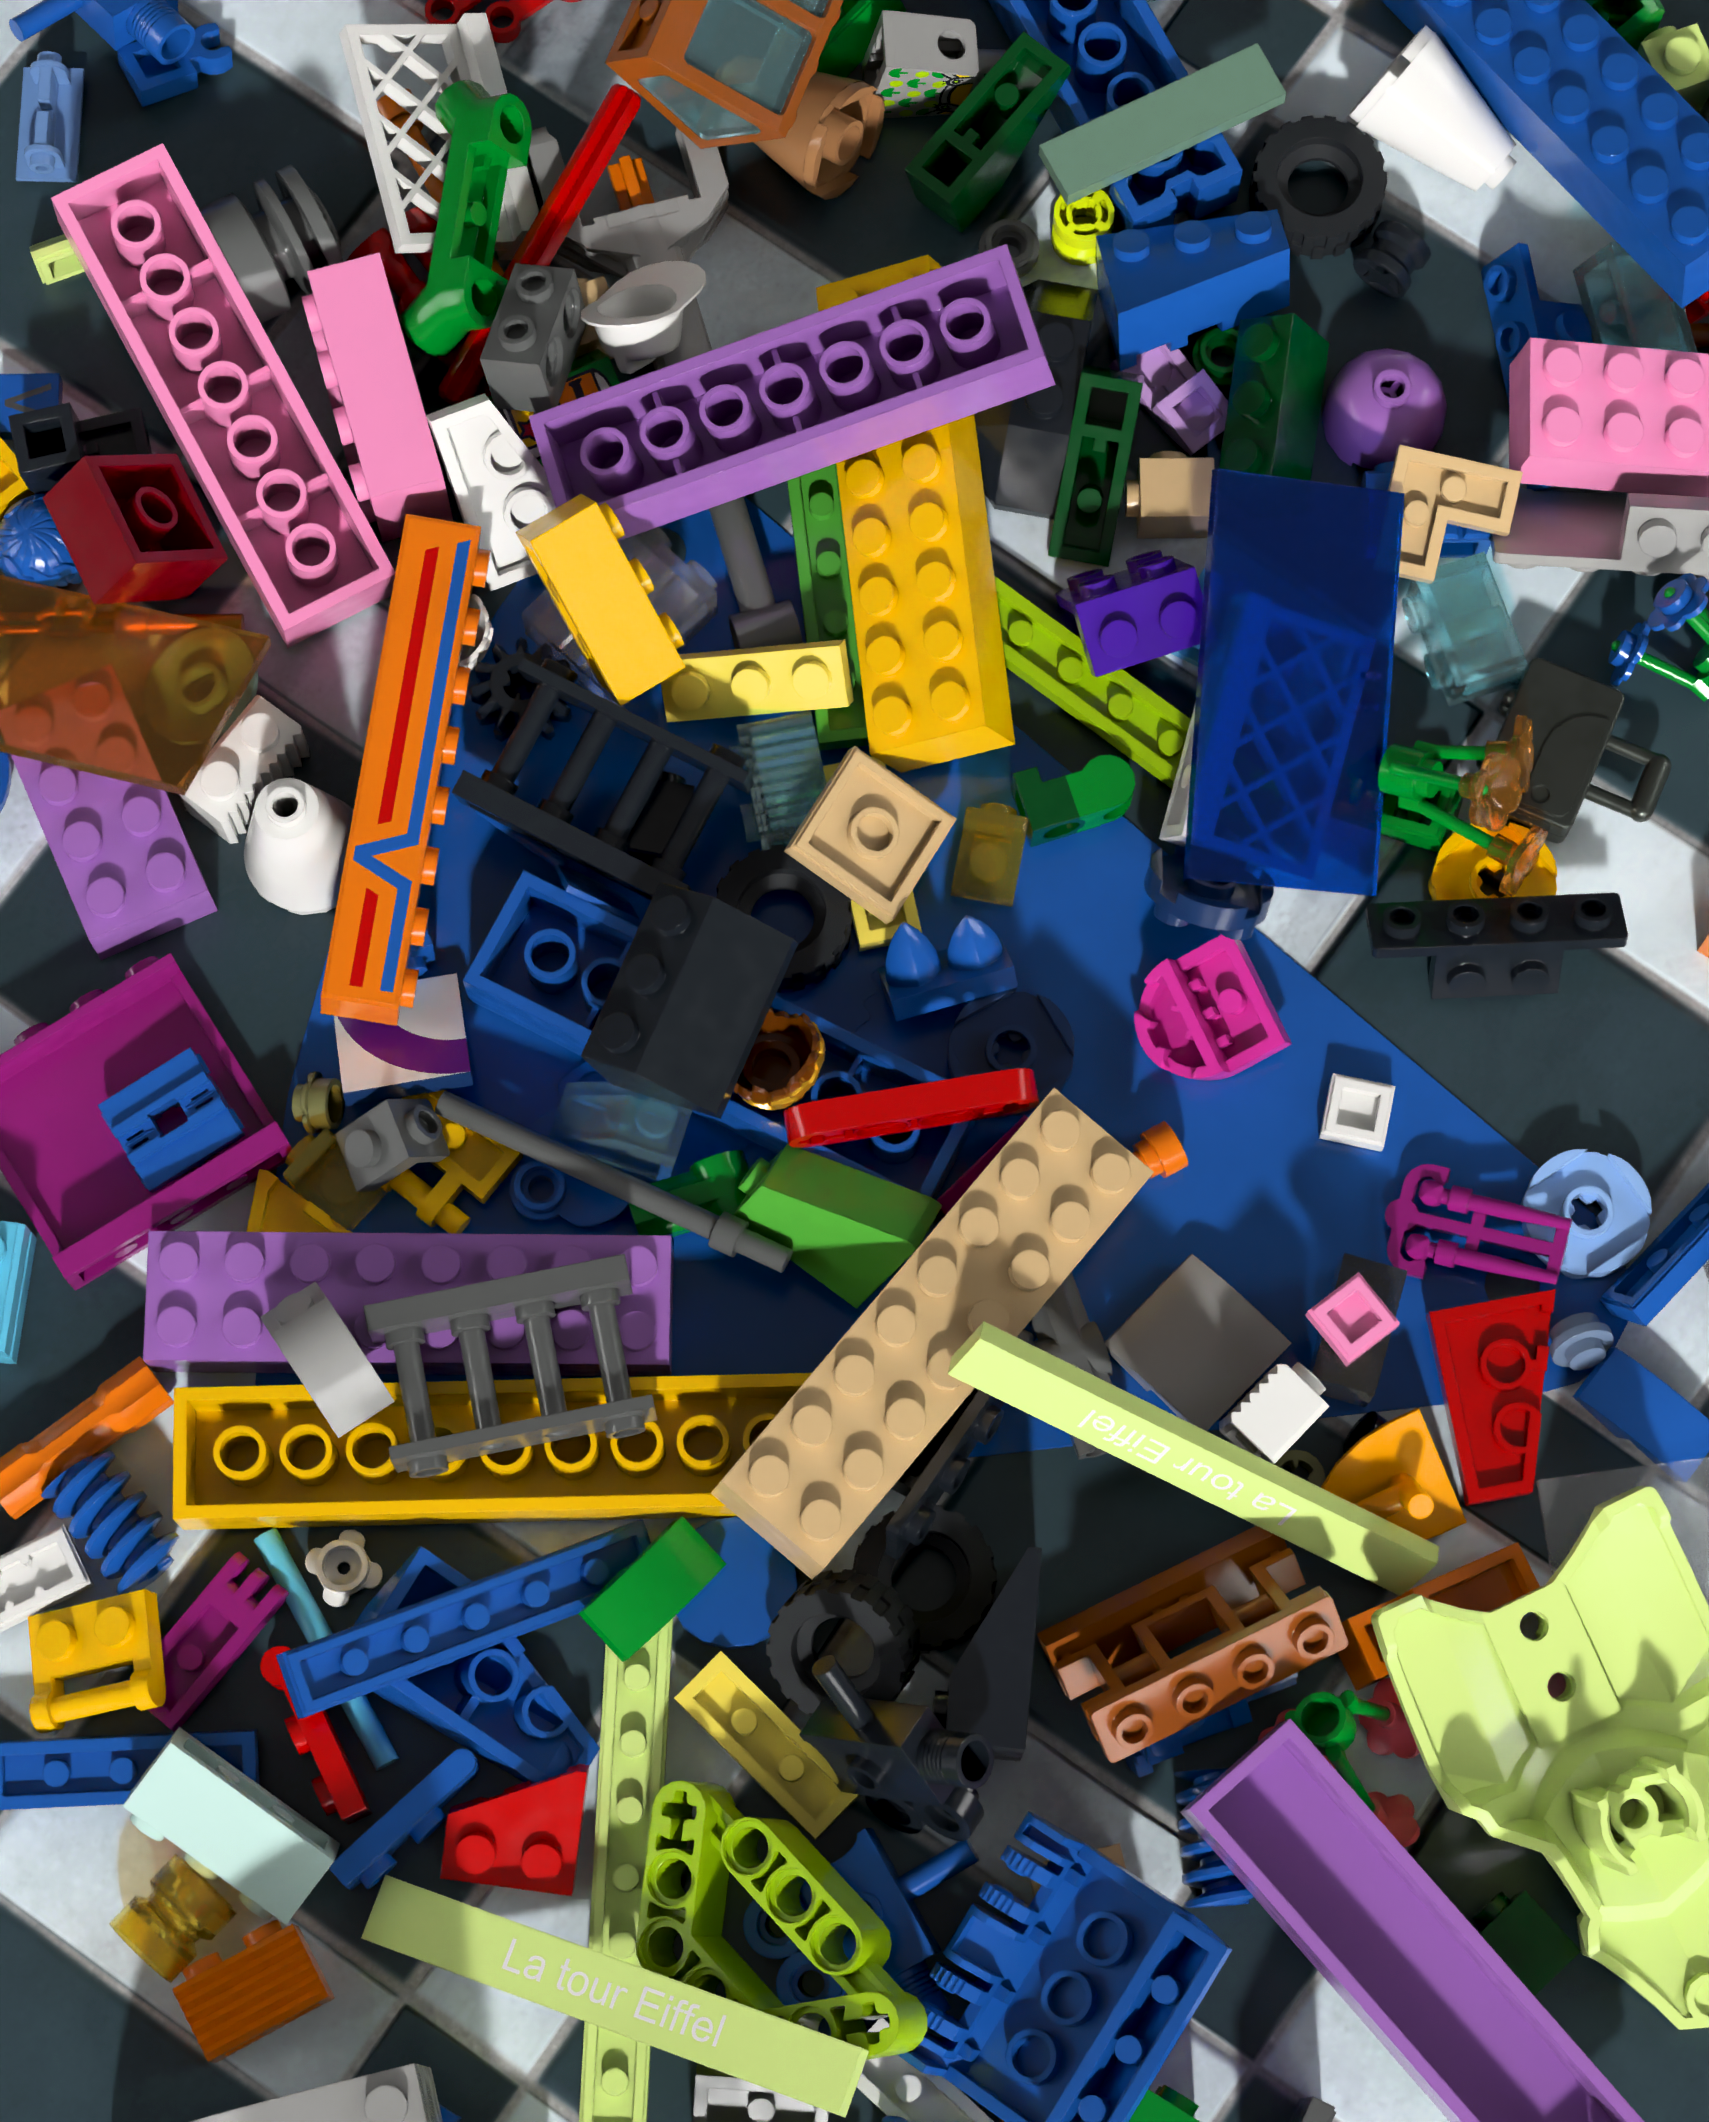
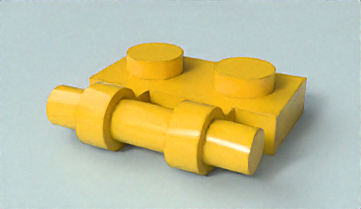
(473, 1165)

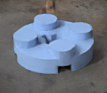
(1591, 1178)

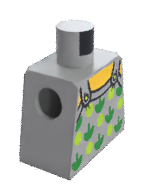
(924, 63)

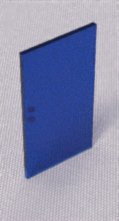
(1293, 683)

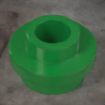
(1209, 344)

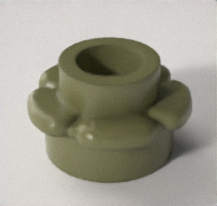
(318, 1103)

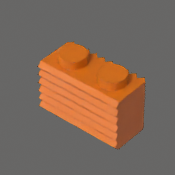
(252, 1991)

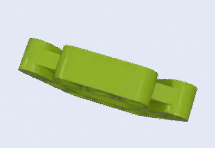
(727, 1844)

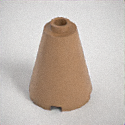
(831, 130)

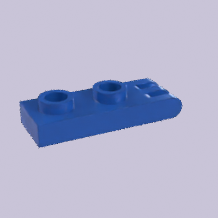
(413, 1816)

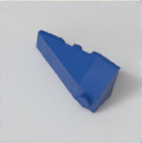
(486, 1699)

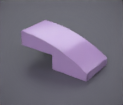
(1179, 398)

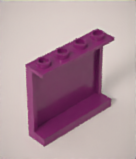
(62, 1152)

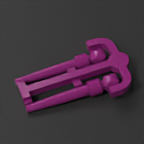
(1404, 1217)

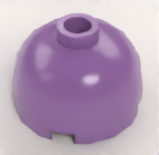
(1383, 403)

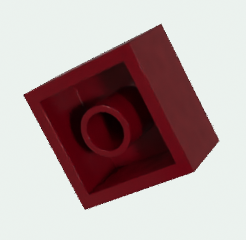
(135, 528)

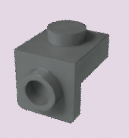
(391, 1141)

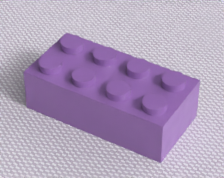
(117, 854)

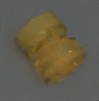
(172, 1918)

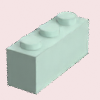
(230, 1827)

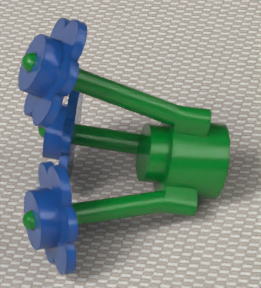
(1674, 604)

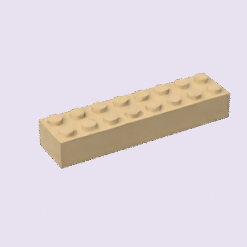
(888, 1377)

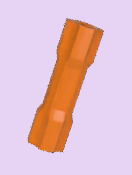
(116, 1409)

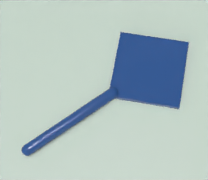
(573, 881)

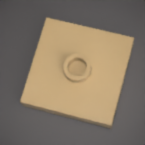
(870, 835)

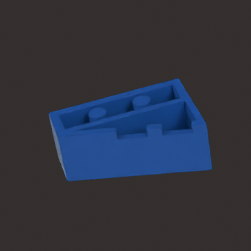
(1189, 277)

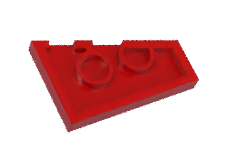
(1492, 1388)

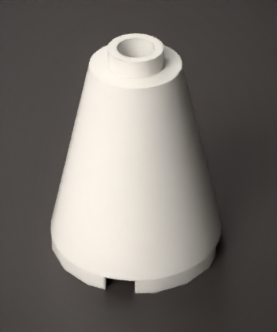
(1436, 115)
(297, 846)

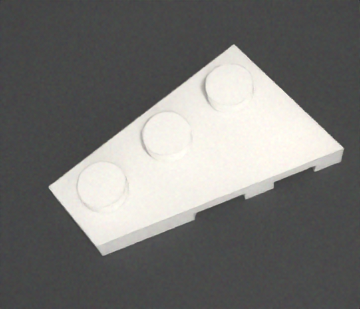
(493, 482)

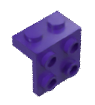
(1135, 612)

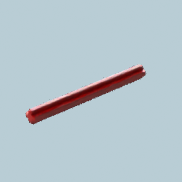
(551, 223)

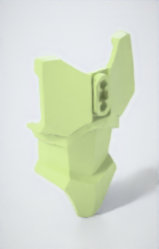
(1610, 1768)

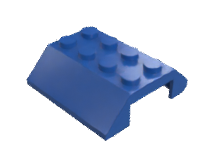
(1071, 1994)

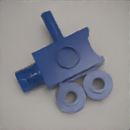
(119, 22)
(892, 1898)

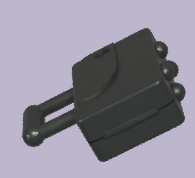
(1570, 731)

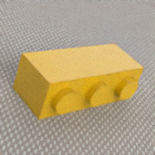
(603, 597)

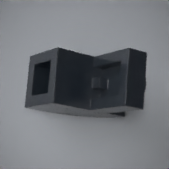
(54, 441)

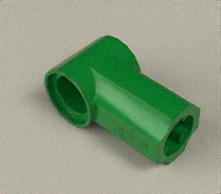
(708, 1184)

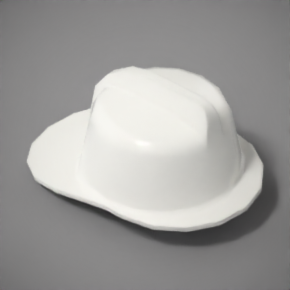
(644, 312)

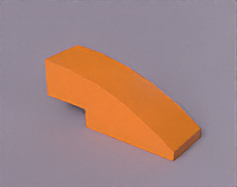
(1474, 1586)

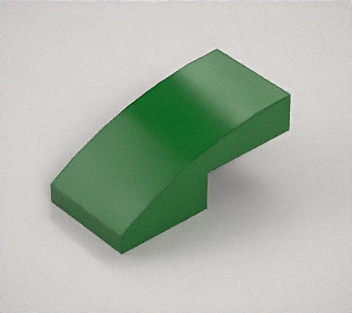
(652, 1589)

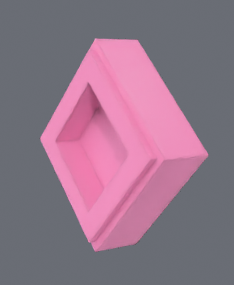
(1352, 1319)

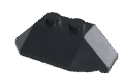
(1028, 437)

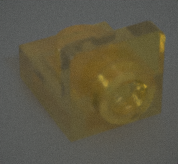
(990, 854)
(322, 1177)

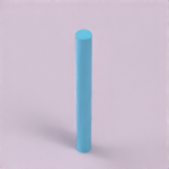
(315, 1627)

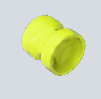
(1076, 237)

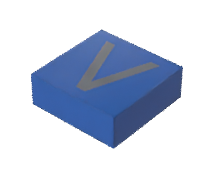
(27, 393)

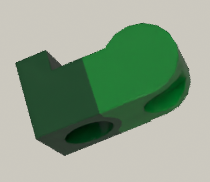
(1074, 800)

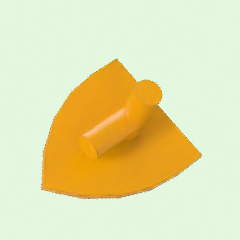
(1399, 1478)

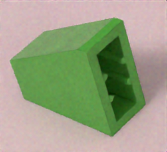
(837, 1219)

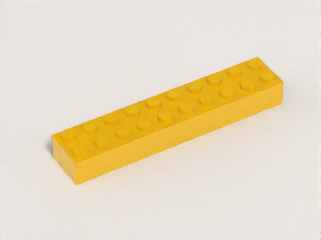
(277, 1463)

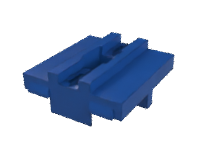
(177, 1083)

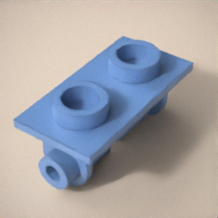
(50, 121)

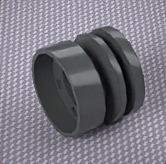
(274, 242)

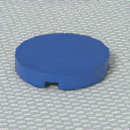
(745, 1593)

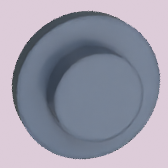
(1580, 1341)

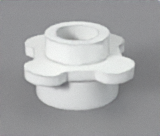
(325, 1564)

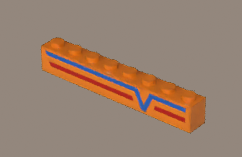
(402, 769)

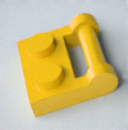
(90, 1641)

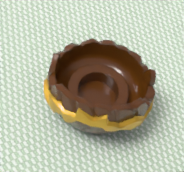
(782, 1061)

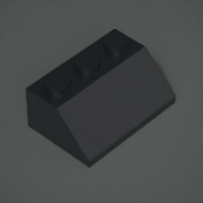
(688, 1001)

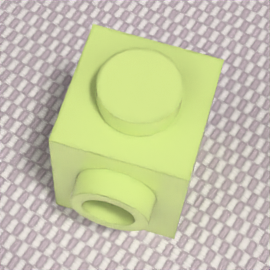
(1681, 60)

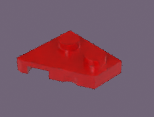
(520, 1837)

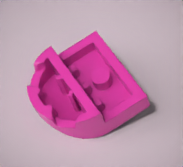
(1208, 1013)

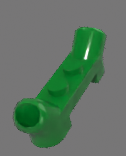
(461, 288)

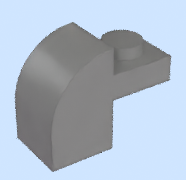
(327, 1359)

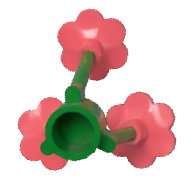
(1332, 1729)

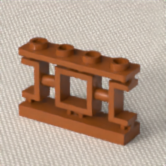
(1228, 1588)

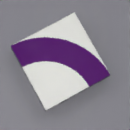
(416, 1056)

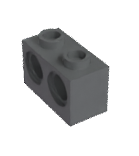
(534, 338)

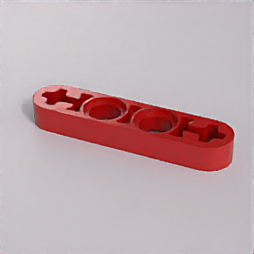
(911, 1107)

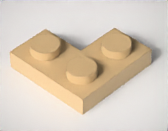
(1446, 492)

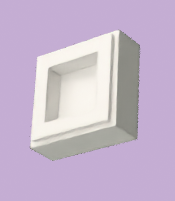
(1357, 1112)

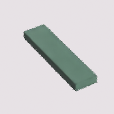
(1162, 123)

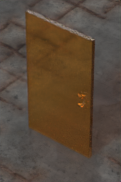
(116, 684)

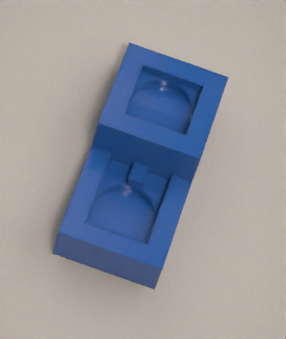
(1643, 1410)

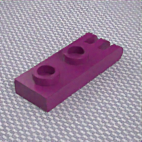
(213, 1637)

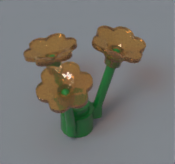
(1492, 791)

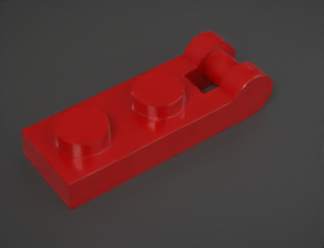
(337, 1785)

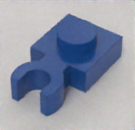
(158, 82)

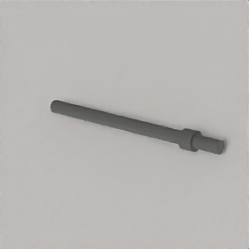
(725, 1232)

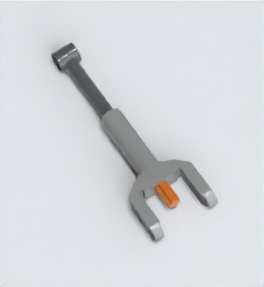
(673, 231)

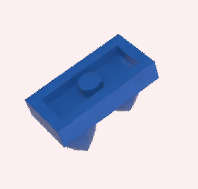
(927, 980)

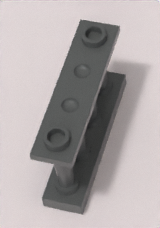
(468, 1314)

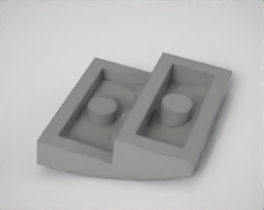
(1196, 1343)

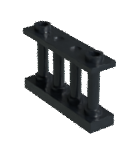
(551, 818)

